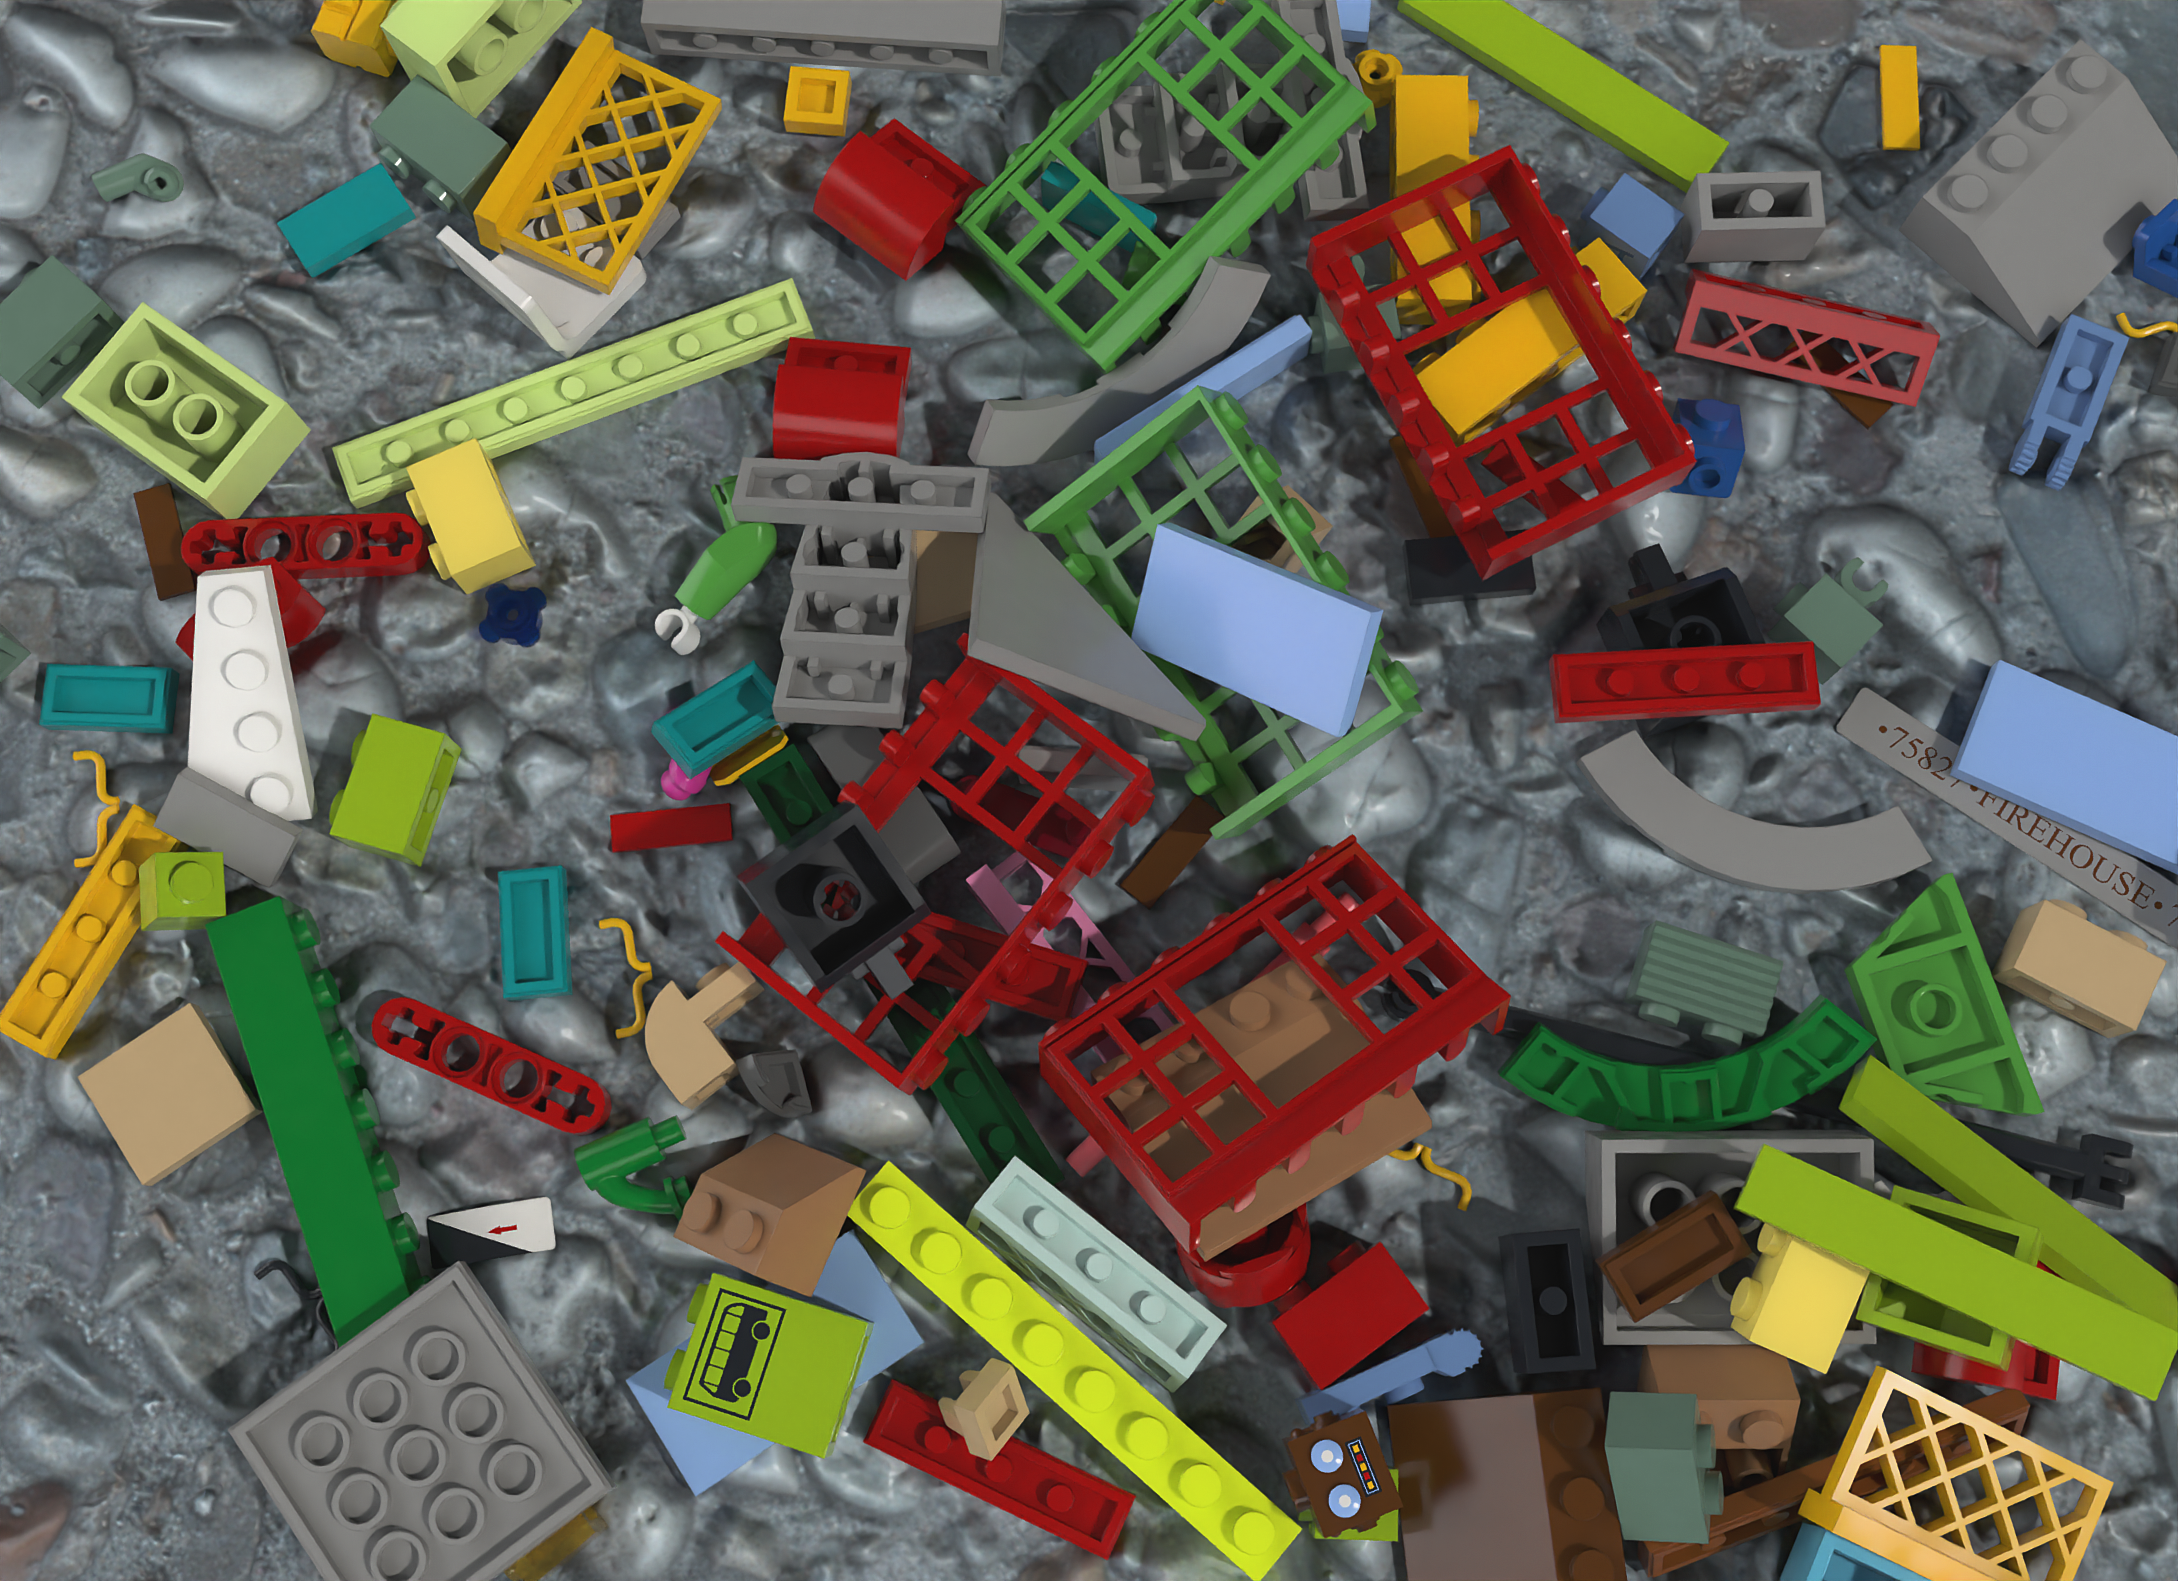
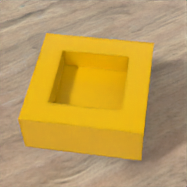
(817, 101)

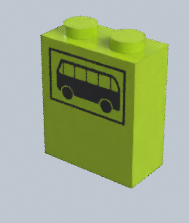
(768, 1364)

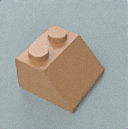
(772, 1211)

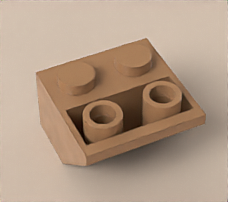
(1742, 1393)

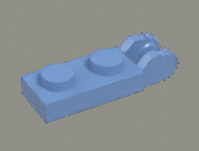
(2069, 396)
(1395, 1375)

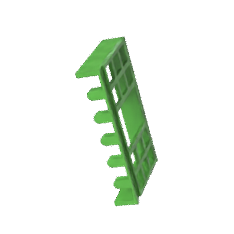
(1222, 227)
(1096, 566)

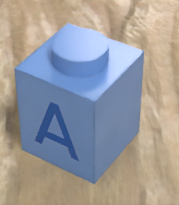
(1631, 223)

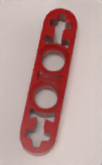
(307, 542)
(493, 1062)

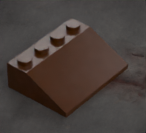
(1507, 1488)

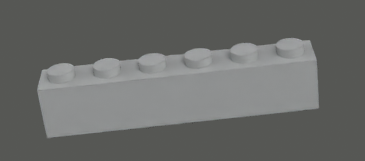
(845, 33)

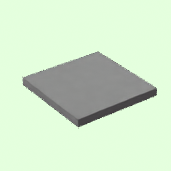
(423, 1446)

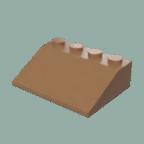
(1285, 1041)

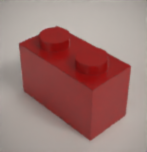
(1346, 1313)

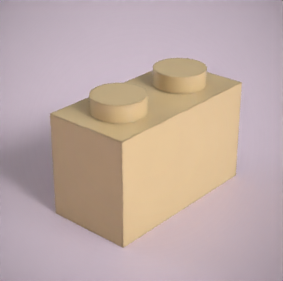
(2079, 967)

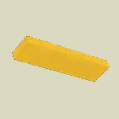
(85, 940)

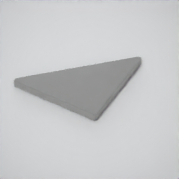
(1051, 630)

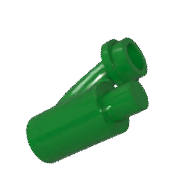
(630, 1149)

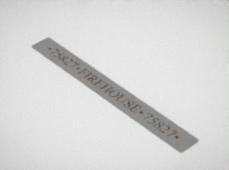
(2083, 860)

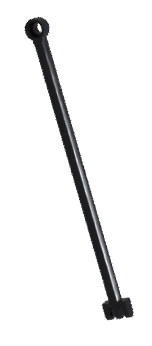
(2081, 1165)

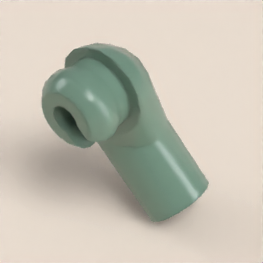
(140, 174)

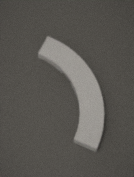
(1067, 426)
(1745, 848)

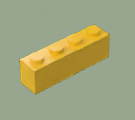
(1426, 141)
(1517, 350)

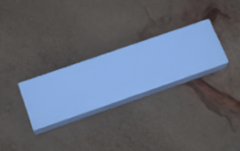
(1235, 375)

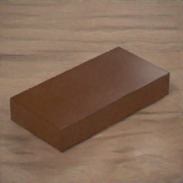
(1673, 1256)

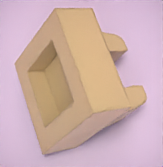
(987, 1408)

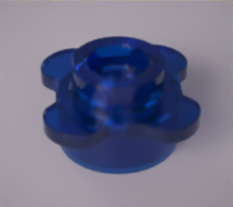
(525, 628)

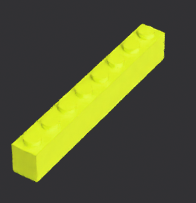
(1074, 1372)

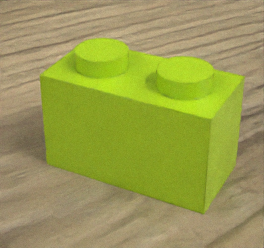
(394, 789)

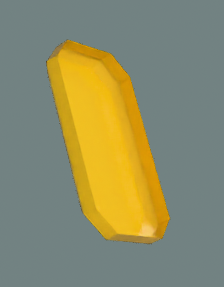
(748, 756)

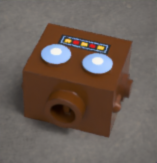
(1339, 1473)

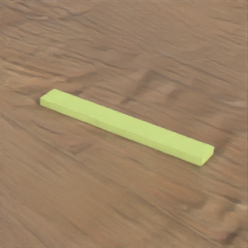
(579, 389)

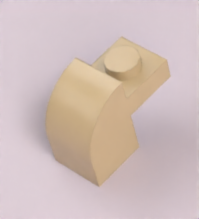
(683, 1036)

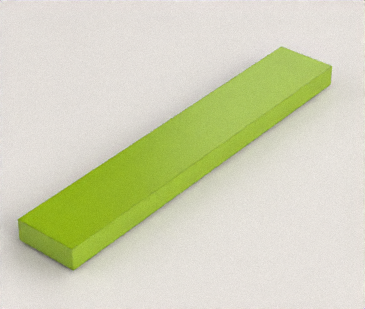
(1574, 85)
(1996, 1185)
(1959, 1272)

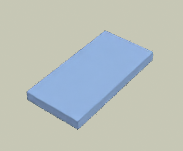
(1256, 628)
(2074, 763)
(847, 1284)

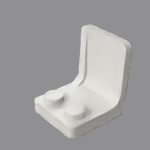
(545, 300)

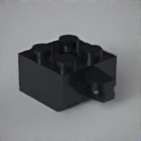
(1673, 611)
(876, 906)

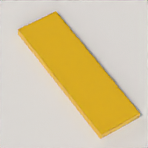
(1899, 97)

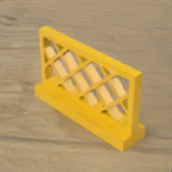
(547, 150)
(1921, 1547)

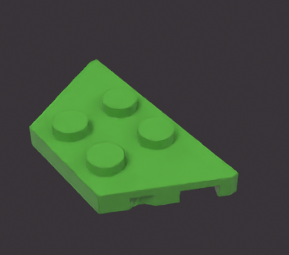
(1939, 1010)

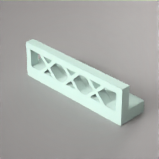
(1095, 1274)

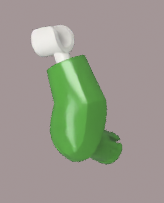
(720, 572)

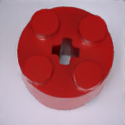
(1256, 1267)

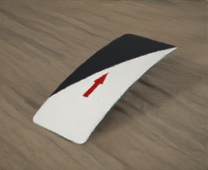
(491, 1232)

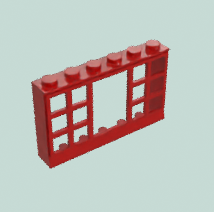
(1578, 299)
(905, 765)
(1333, 1100)

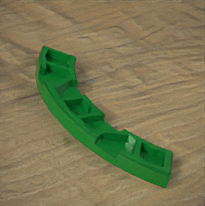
(1692, 1095)

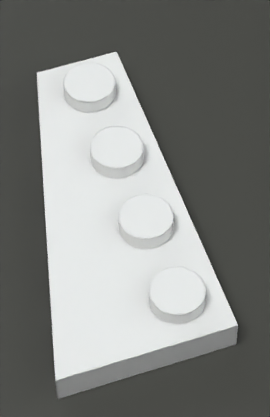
(244, 695)

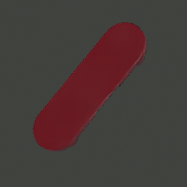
(1057, 831)

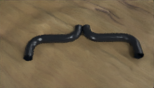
(303, 1291)

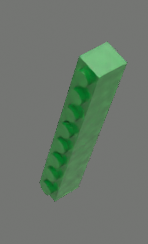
(318, 1112)

